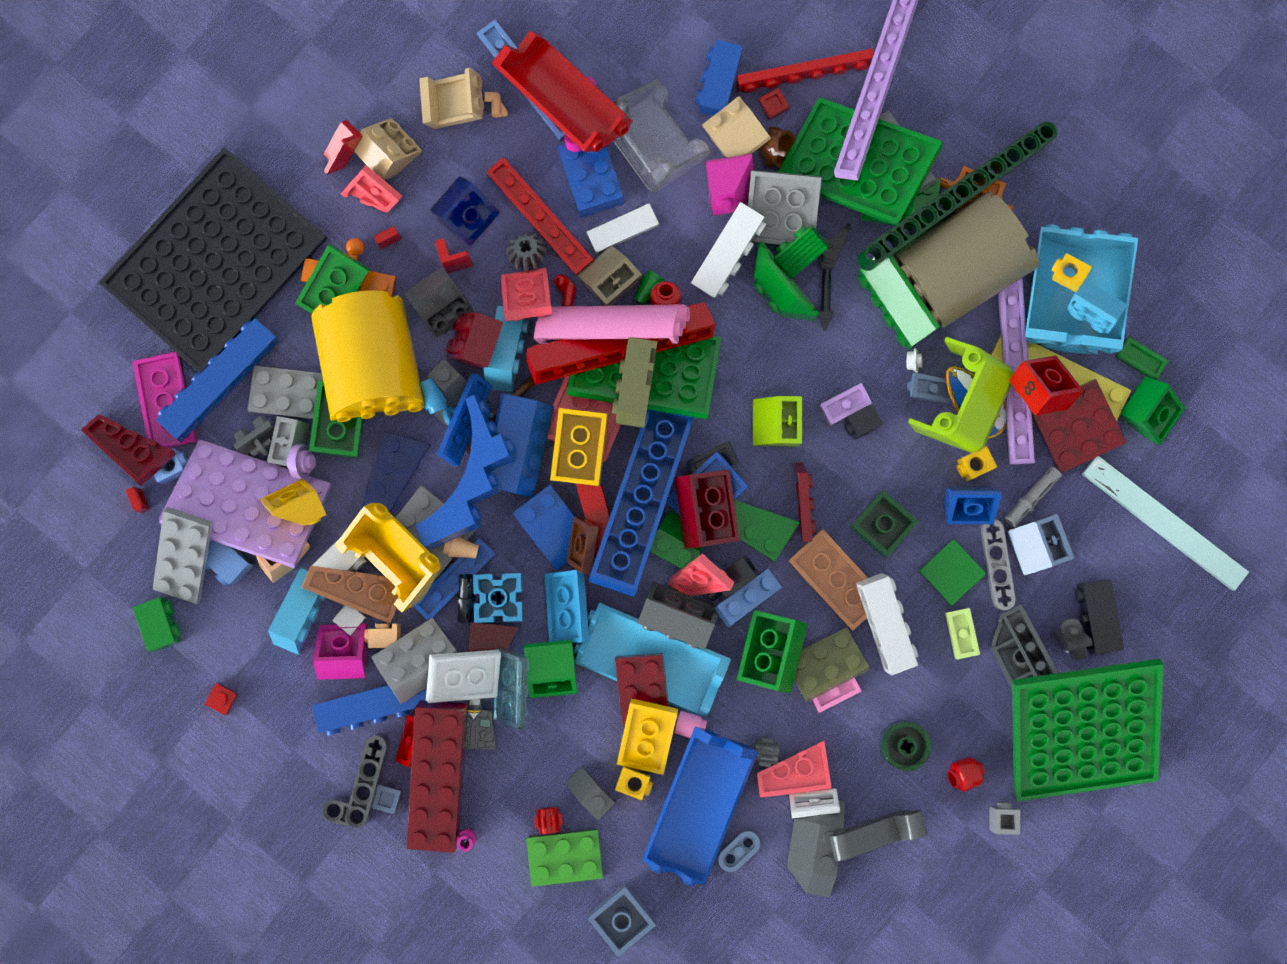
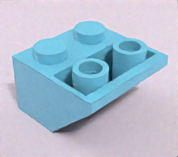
(1096, 307)

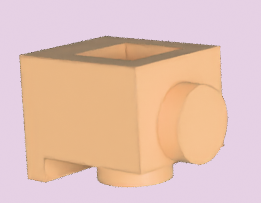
(382, 635)

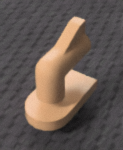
(497, 107)

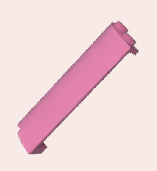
(613, 322)

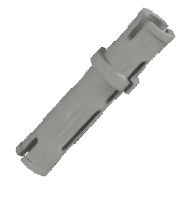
(1036, 493)

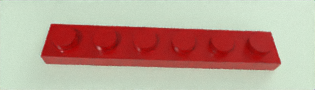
(811, 69)
(539, 216)

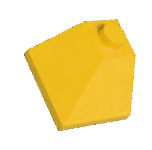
(295, 503)

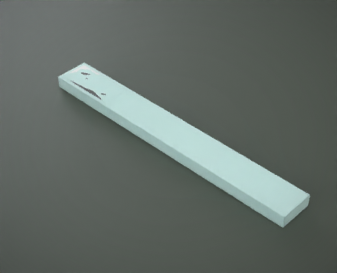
(1165, 523)

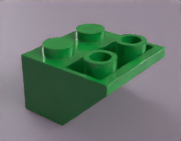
(551, 669)

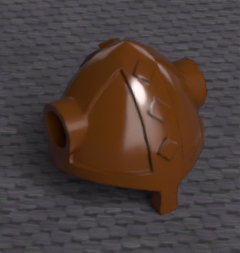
(777, 147)

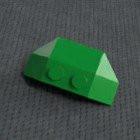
(779, 288)

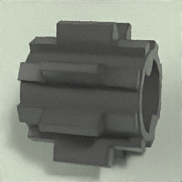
(767, 751)

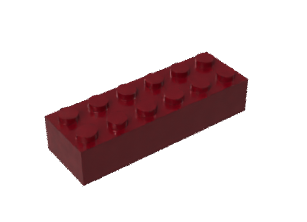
(436, 776)

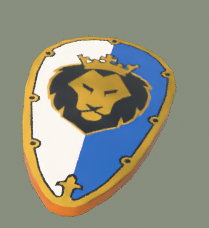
(958, 383)

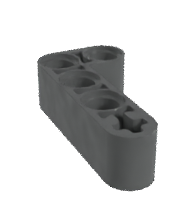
(356, 801)
(878, 833)

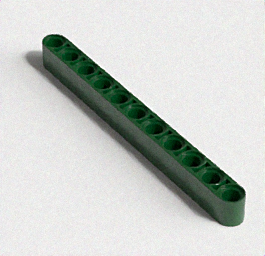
(951, 201)

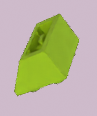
(777, 421)

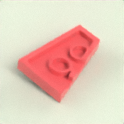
(700, 578)
(798, 774)

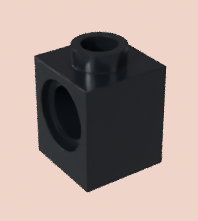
(862, 422)

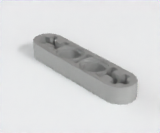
(1001, 564)

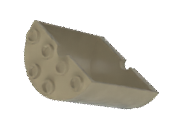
(968, 258)

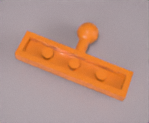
(373, 281)

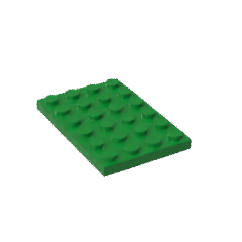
(891, 171)
(679, 383)

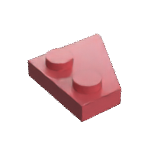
(372, 190)

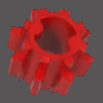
(548, 820)

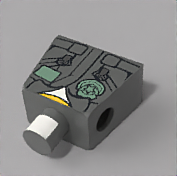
(480, 727)

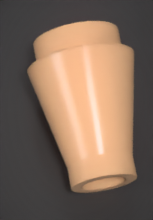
(460, 548)

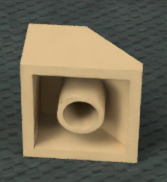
(736, 130)

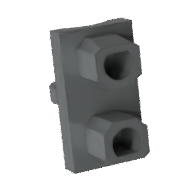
(257, 440)
(1073, 638)

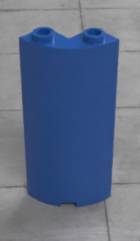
(699, 806)

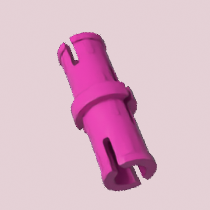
(466, 846)

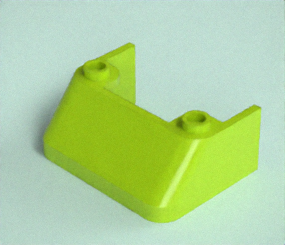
(981, 405)

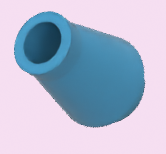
(432, 396)

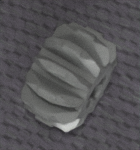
(526, 243)

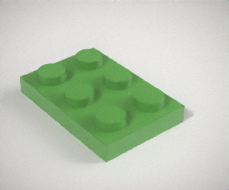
(564, 857)

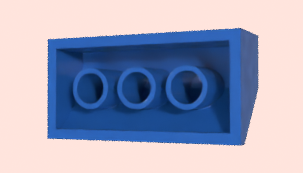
(528, 427)

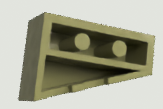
(635, 382)

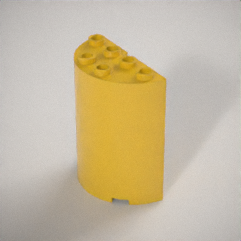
(366, 356)

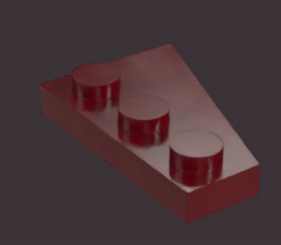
(804, 482)

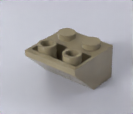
(610, 276)

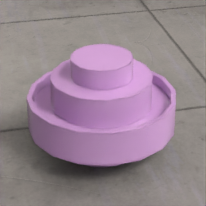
(300, 461)

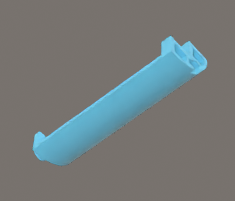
(690, 672)

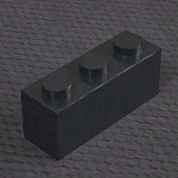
(1099, 616)

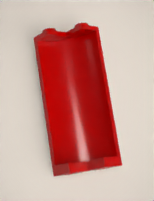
(563, 93)

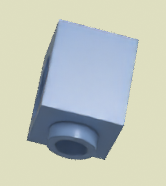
(164, 476)

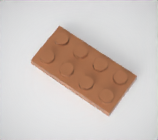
(832, 577)

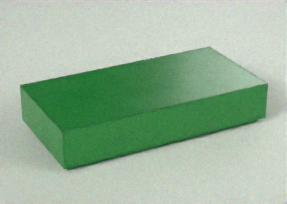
(1142, 358)

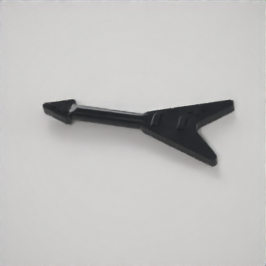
(827, 261)

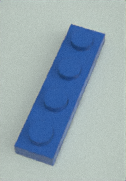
(459, 429)
(447, 585)

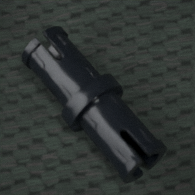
(465, 598)

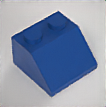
(971, 505)

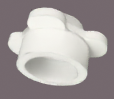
(914, 360)

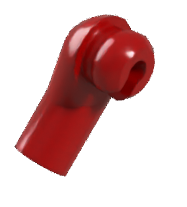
(567, 287)

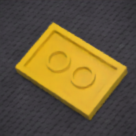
(647, 736)

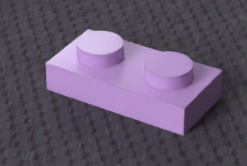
(845, 404)

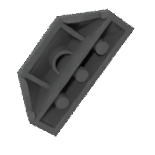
(1020, 647)
(811, 851)

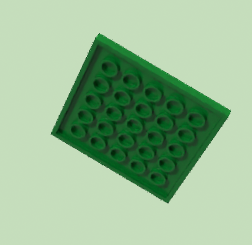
(1087, 729)

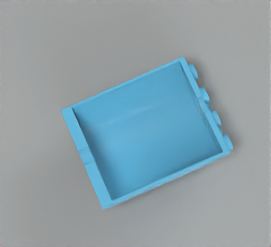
(1111, 270)

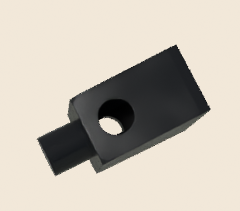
(741, 573)

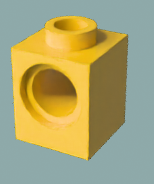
(1074, 282)
(985, 460)
(628, 773)

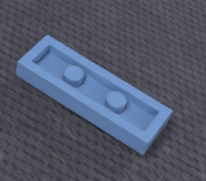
(747, 597)

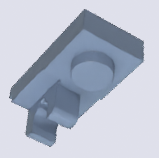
(929, 388)

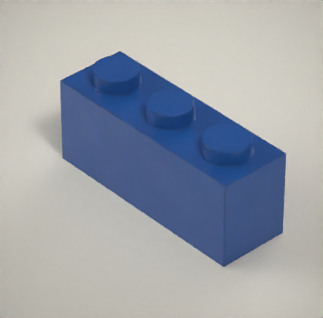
(719, 77)

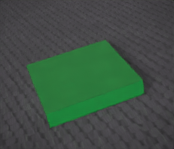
(952, 572)

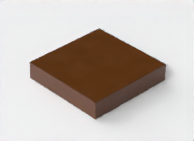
(582, 544)

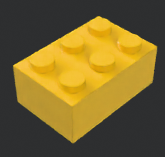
(579, 447)

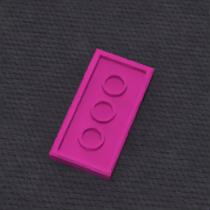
(157, 384)

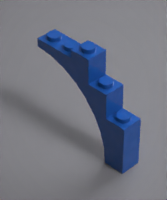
(478, 483)

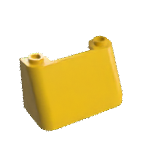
(392, 552)

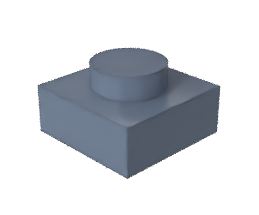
(386, 799)

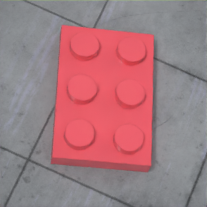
(526, 294)

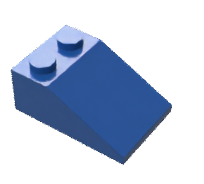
(548, 525)

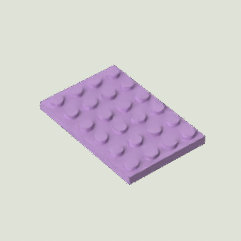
(228, 490)

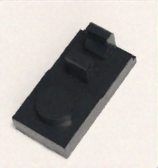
(724, 449)

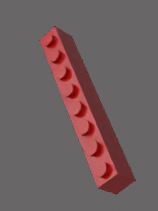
(576, 356)

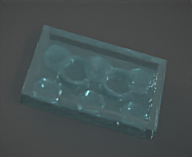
(512, 689)

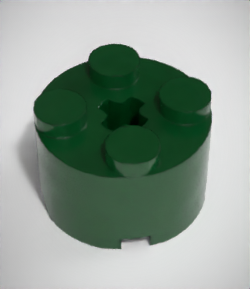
(916, 752)

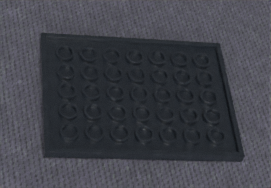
(212, 260)

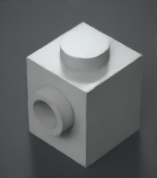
(1004, 819)

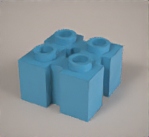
(488, 587)

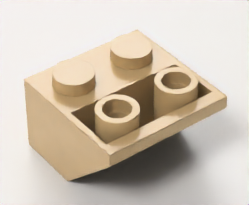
(386, 148)

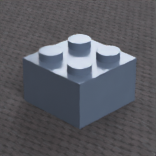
(622, 919)

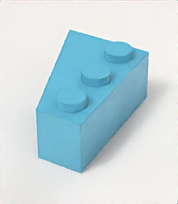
(505, 358)
(295, 616)

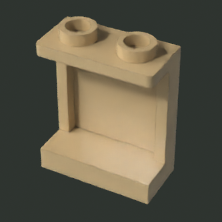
(451, 99)

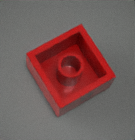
(1045, 385)

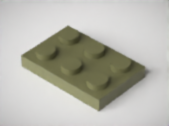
(829, 664)

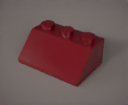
(707, 509)

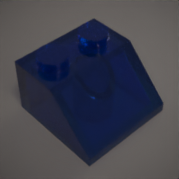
(465, 210)

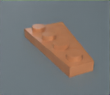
(357, 590)

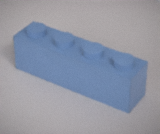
(227, 563)

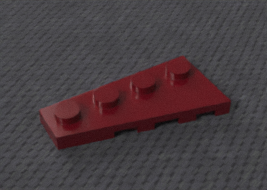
(128, 449)

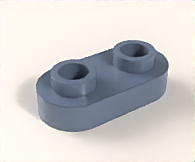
(739, 851)

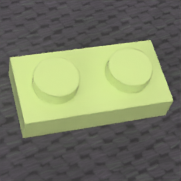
(962, 633)

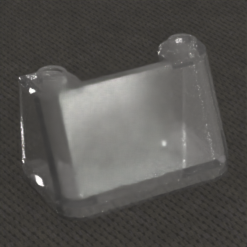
(654, 141)

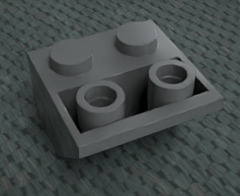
(438, 301)

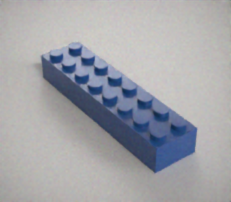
(640, 502)

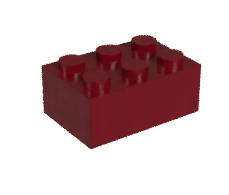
(474, 339)

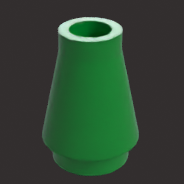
(647, 283)

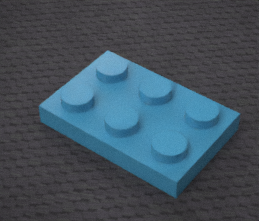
(566, 606)

